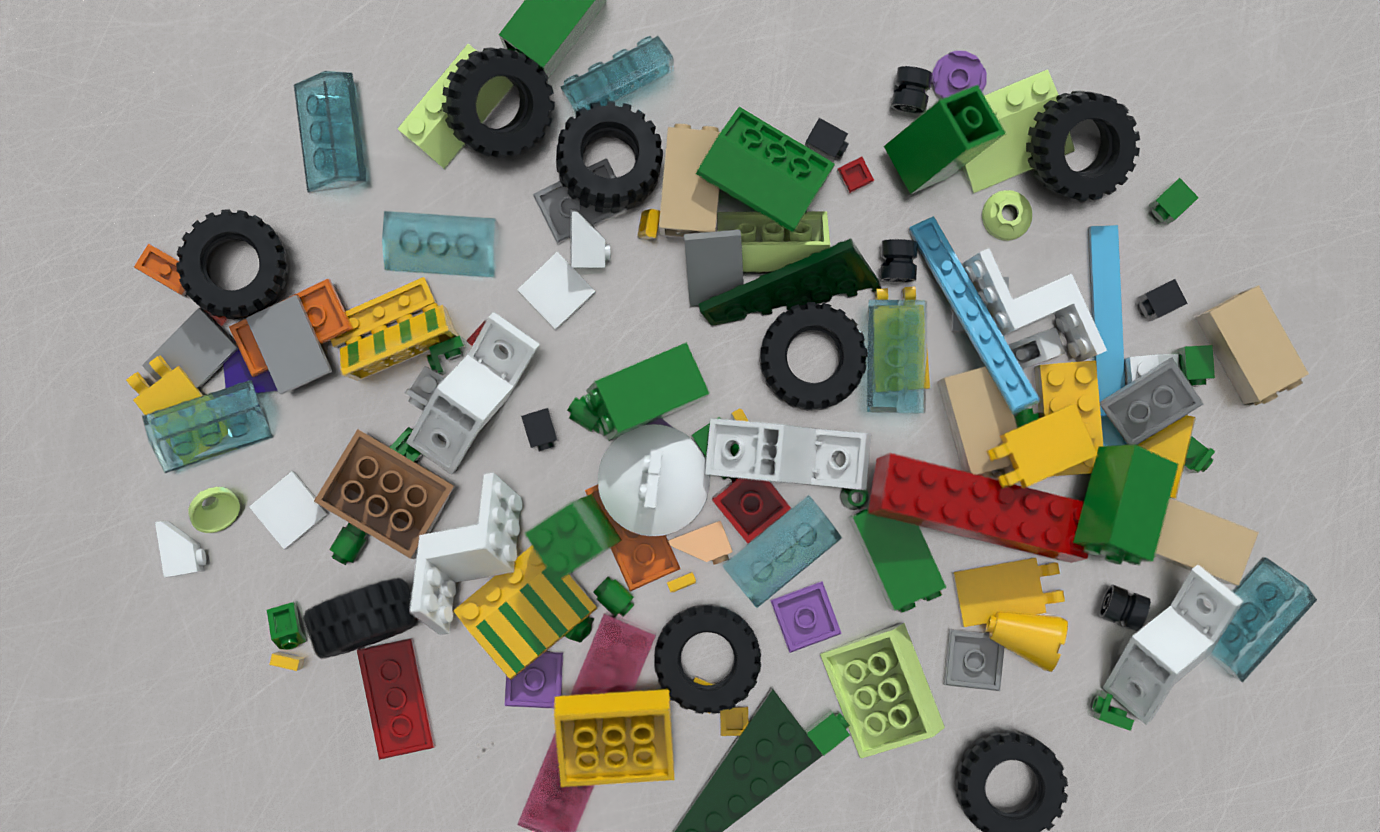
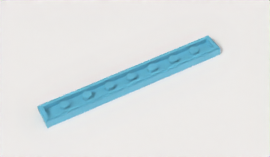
(974, 315)
(1108, 319)

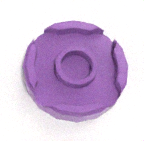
(956, 73)

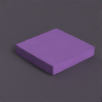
(805, 616)
(537, 683)

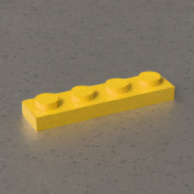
(387, 309)

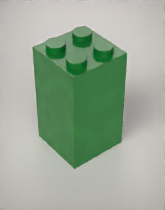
(548, 29)
(944, 139)
(646, 391)
(1125, 504)
(572, 537)
(898, 560)

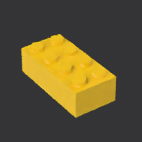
(1067, 384)

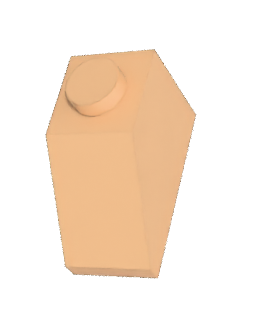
(705, 543)

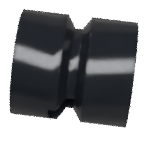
(911, 90)
(898, 260)
(1129, 609)

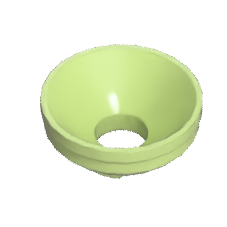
(1000, 227)
(217, 515)

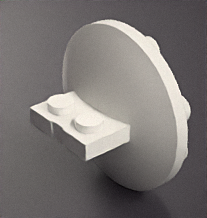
(653, 480)

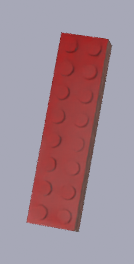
(976, 507)

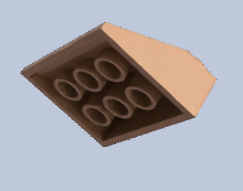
(384, 494)

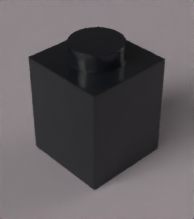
(827, 140)
(1162, 300)
(540, 429)

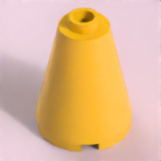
(1030, 636)

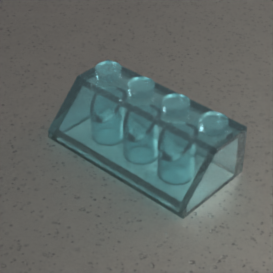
(619, 76)
(330, 131)
(439, 244)
(897, 356)
(206, 426)
(782, 551)
(1268, 612)

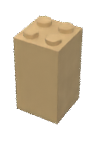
(687, 199)
(1252, 347)
(977, 420)
(1202, 539)

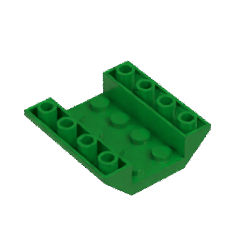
(765, 169)

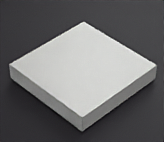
(556, 290)
(288, 510)

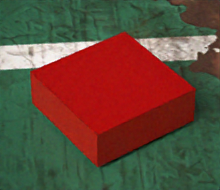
(855, 175)

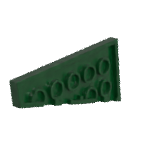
(811, 279)
(756, 766)

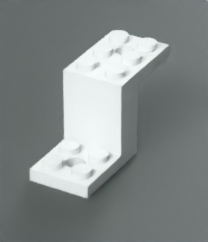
(1056, 297)
(472, 393)
(787, 453)
(466, 554)
(1172, 644)

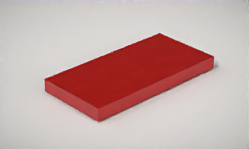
(395, 698)

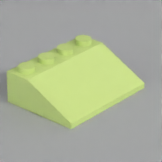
(1015, 109)
(883, 691)

